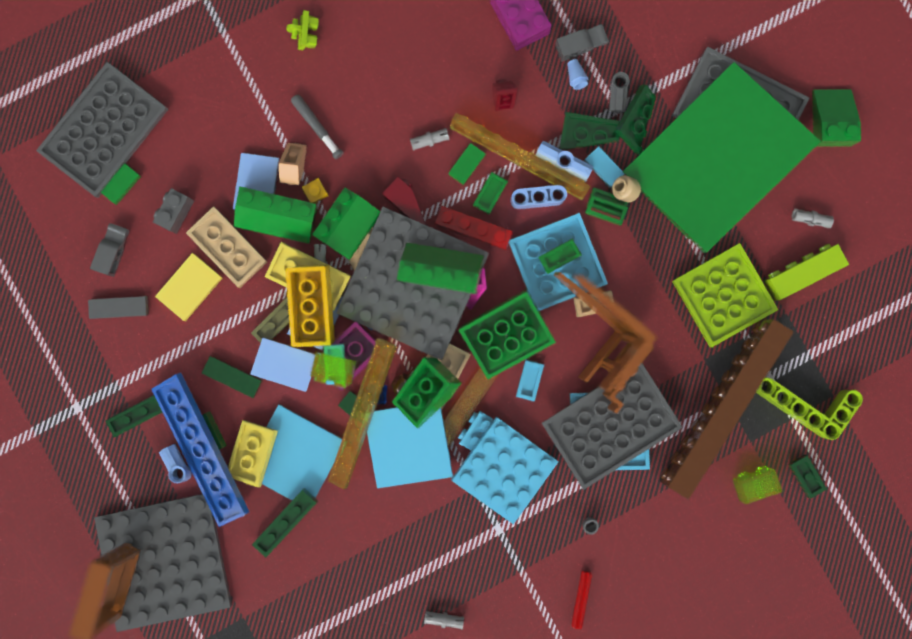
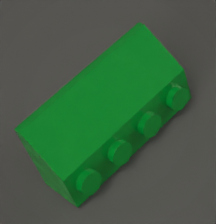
(274, 215)
(440, 268)

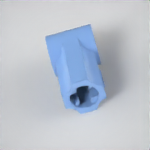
(174, 462)

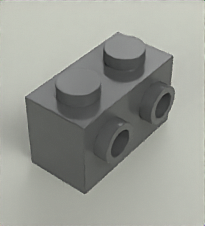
(173, 211)

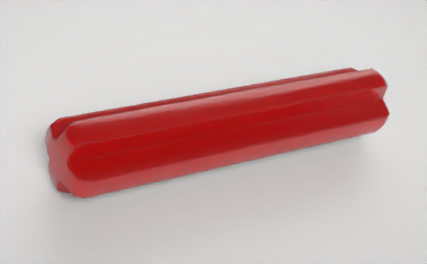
(581, 599)

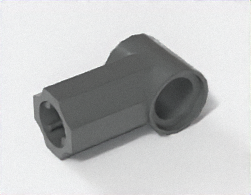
(618, 94)

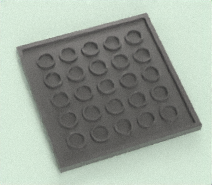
(403, 310)
(178, 563)

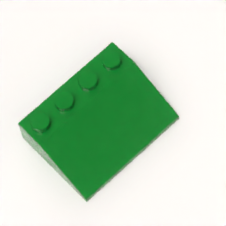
(507, 334)

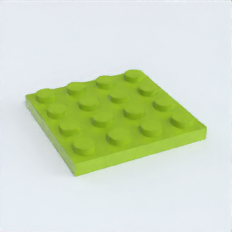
(725, 295)

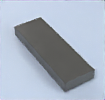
(118, 307)

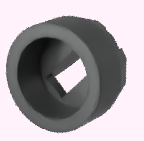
(592, 527)

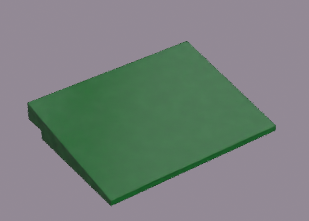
(721, 157)

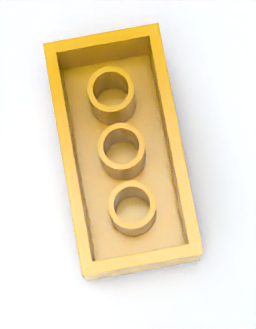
(310, 305)

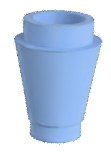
(577, 76)

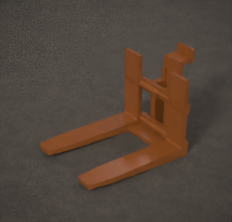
(626, 329)

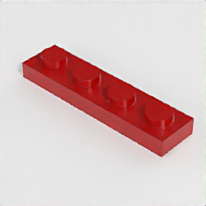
(474, 228)

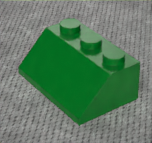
(347, 223)

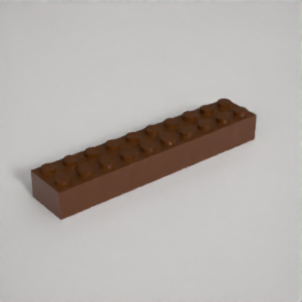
(725, 407)

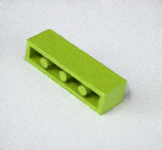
(805, 272)

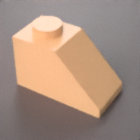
(292, 164)

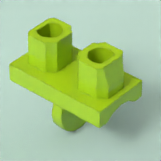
(306, 22)

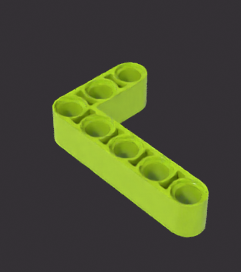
(805, 410)

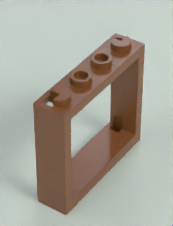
(90, 616)

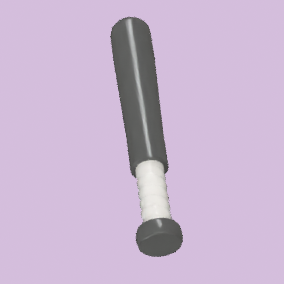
(314, 123)

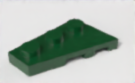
(634, 121)
(587, 131)

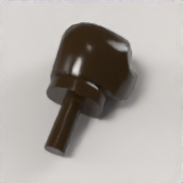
(400, 380)

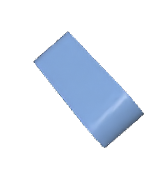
(546, 191)

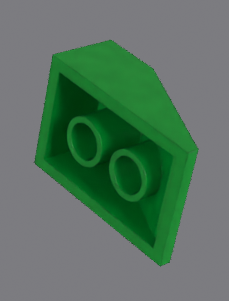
(835, 118)
(426, 391)

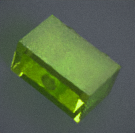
(333, 368)
(757, 484)

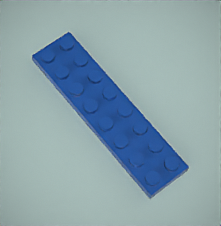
(200, 450)

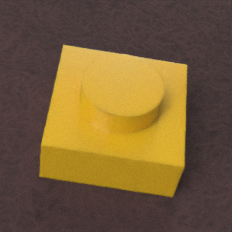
(315, 191)

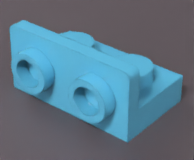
(479, 424)

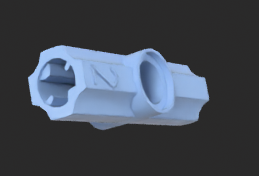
(575, 167)

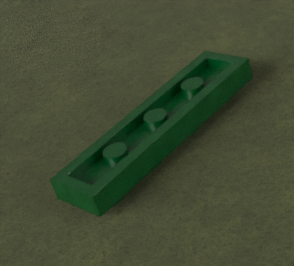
(285, 522)

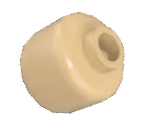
(626, 188)

